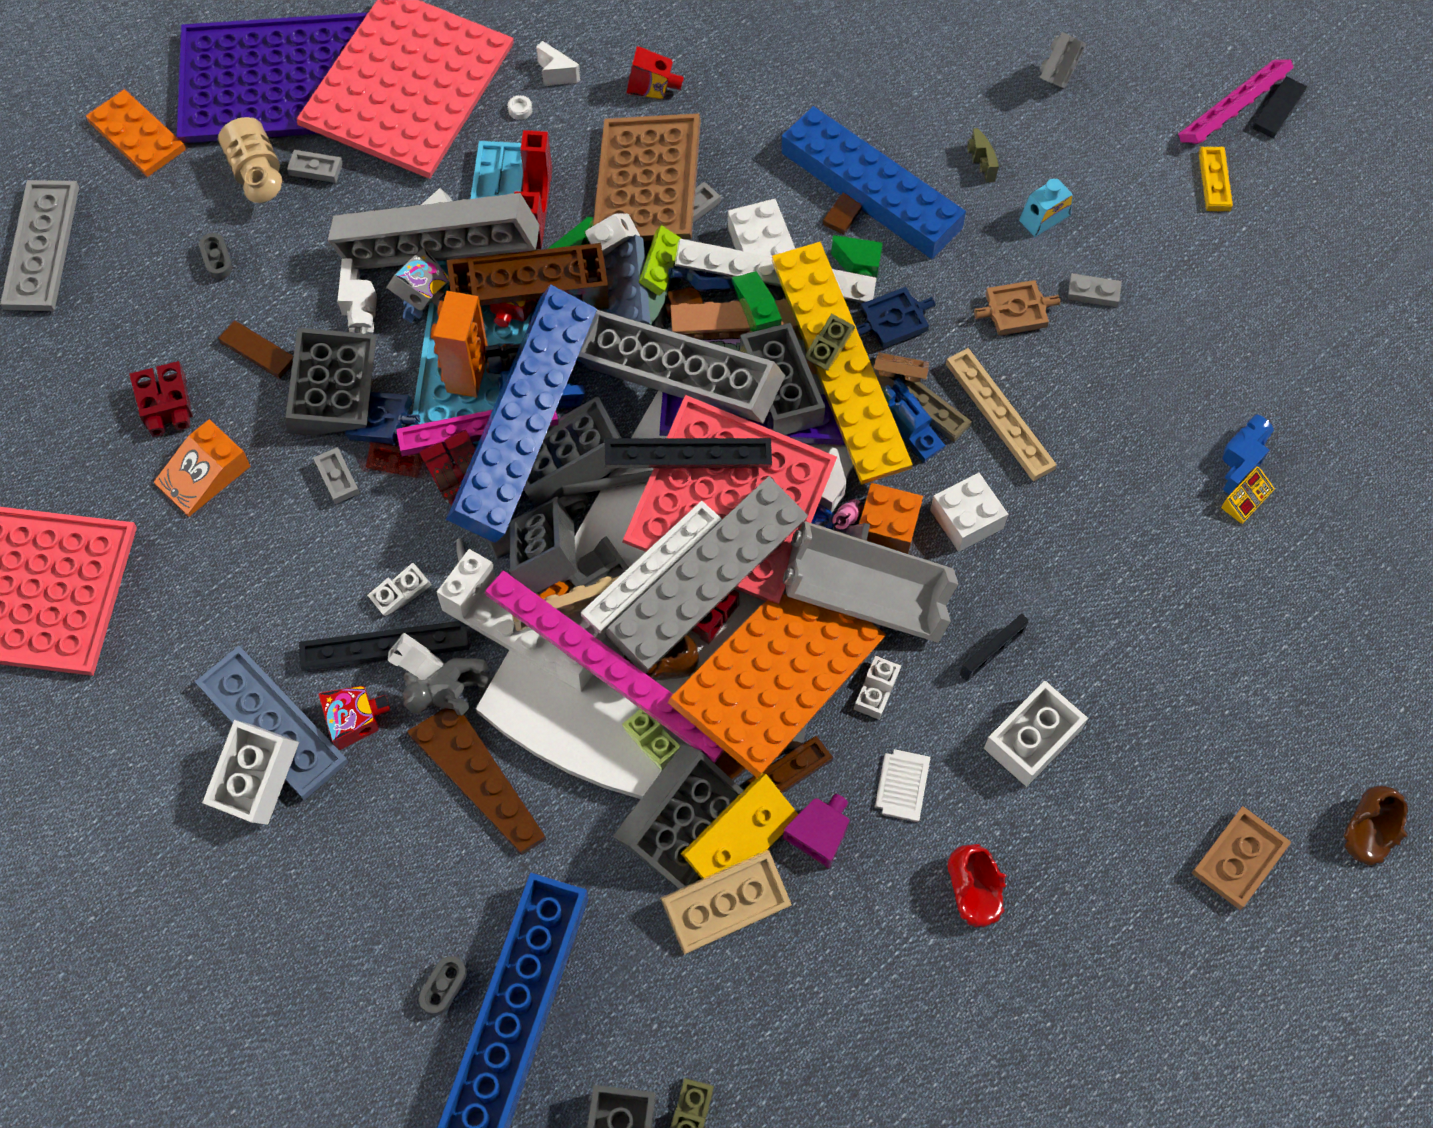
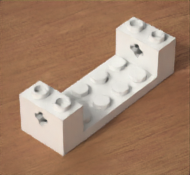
(465, 599)

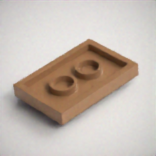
(911, 368)
(1241, 858)

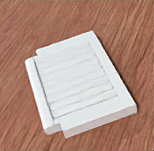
(902, 785)

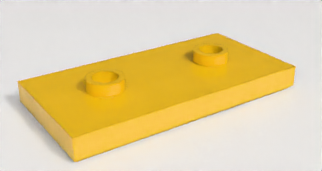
(741, 829)

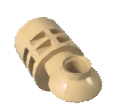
(251, 158)

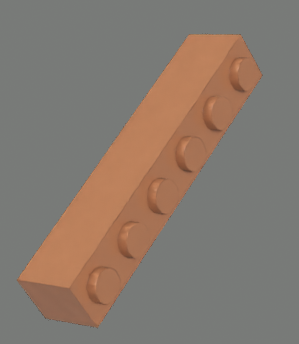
(720, 319)

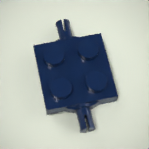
(701, 280)
(895, 317)
(385, 415)

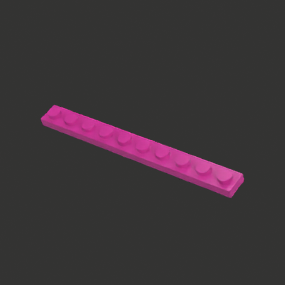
(597, 659)

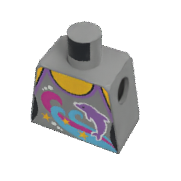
(420, 281)

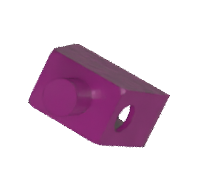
(819, 829)

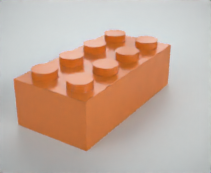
(460, 343)

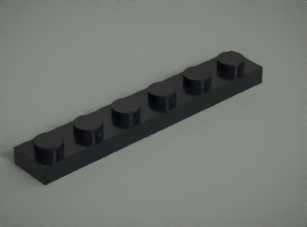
(688, 453)
(376, 645)

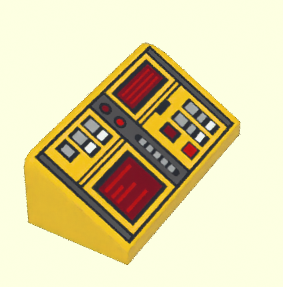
(1248, 496)

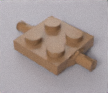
(1017, 307)

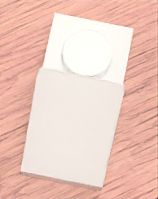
(556, 66)

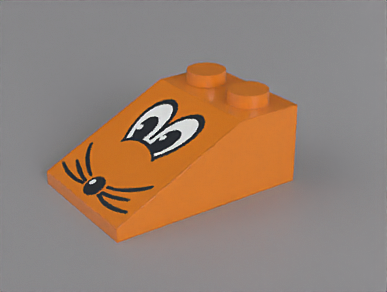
(201, 468)

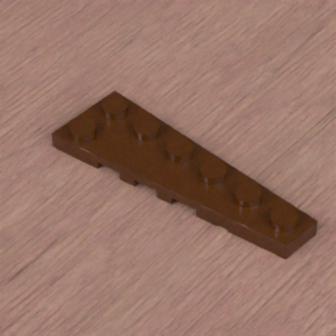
(467, 762)

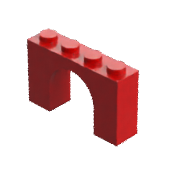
(536, 176)

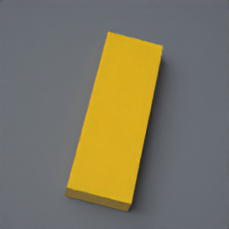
(1215, 179)

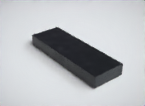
(1279, 107)
(994, 647)

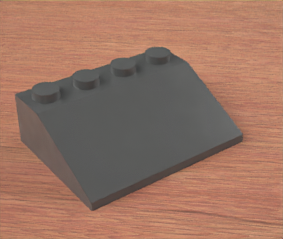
(330, 381)
(571, 452)
(675, 812)

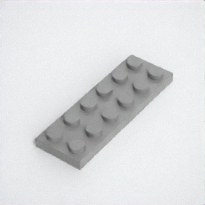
(40, 245)

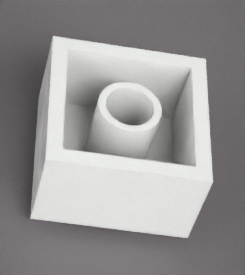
(968, 512)

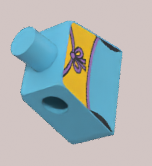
(1046, 207)

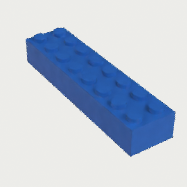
(873, 180)

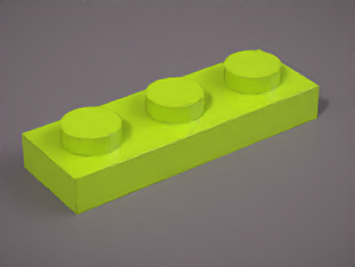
(659, 260)

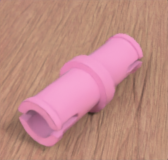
(847, 514)

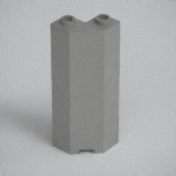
(869, 581)

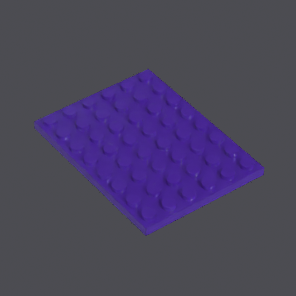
(256, 71)

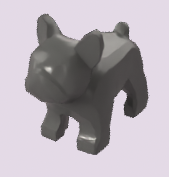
(446, 685)

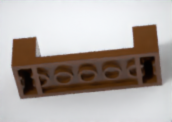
(530, 273)

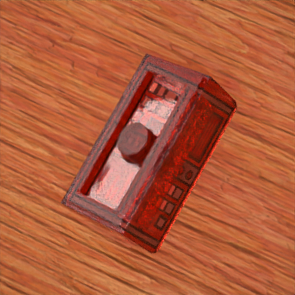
(389, 459)

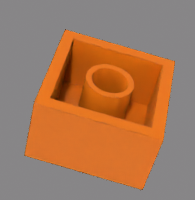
(891, 516)

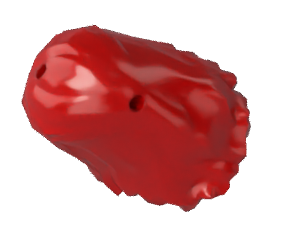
(976, 885)

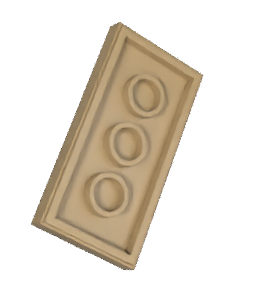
(725, 901)

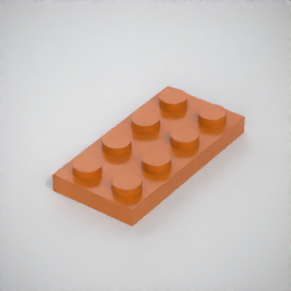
(135, 132)

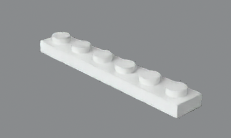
(650, 567)

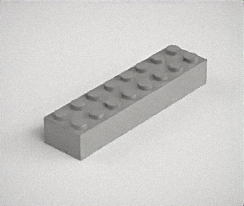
(443, 228)
(681, 365)
(705, 575)

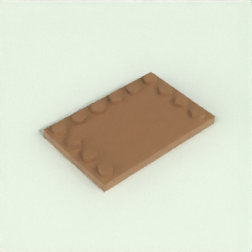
(649, 172)

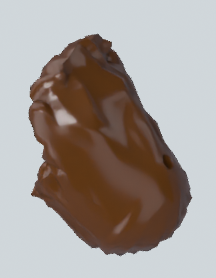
(677, 663)
(1376, 825)

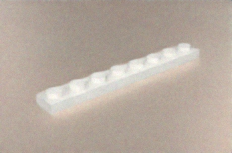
(736, 262)

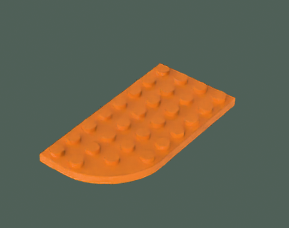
(773, 678)

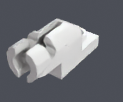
(356, 299)

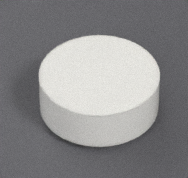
(519, 107)

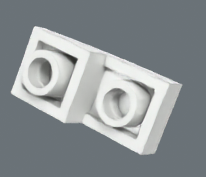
(401, 590)
(877, 687)

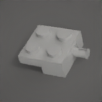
(1062, 60)

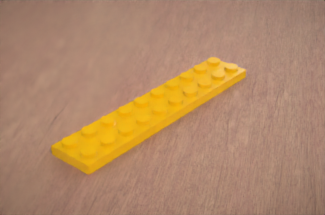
(851, 381)

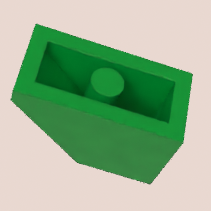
(857, 255)

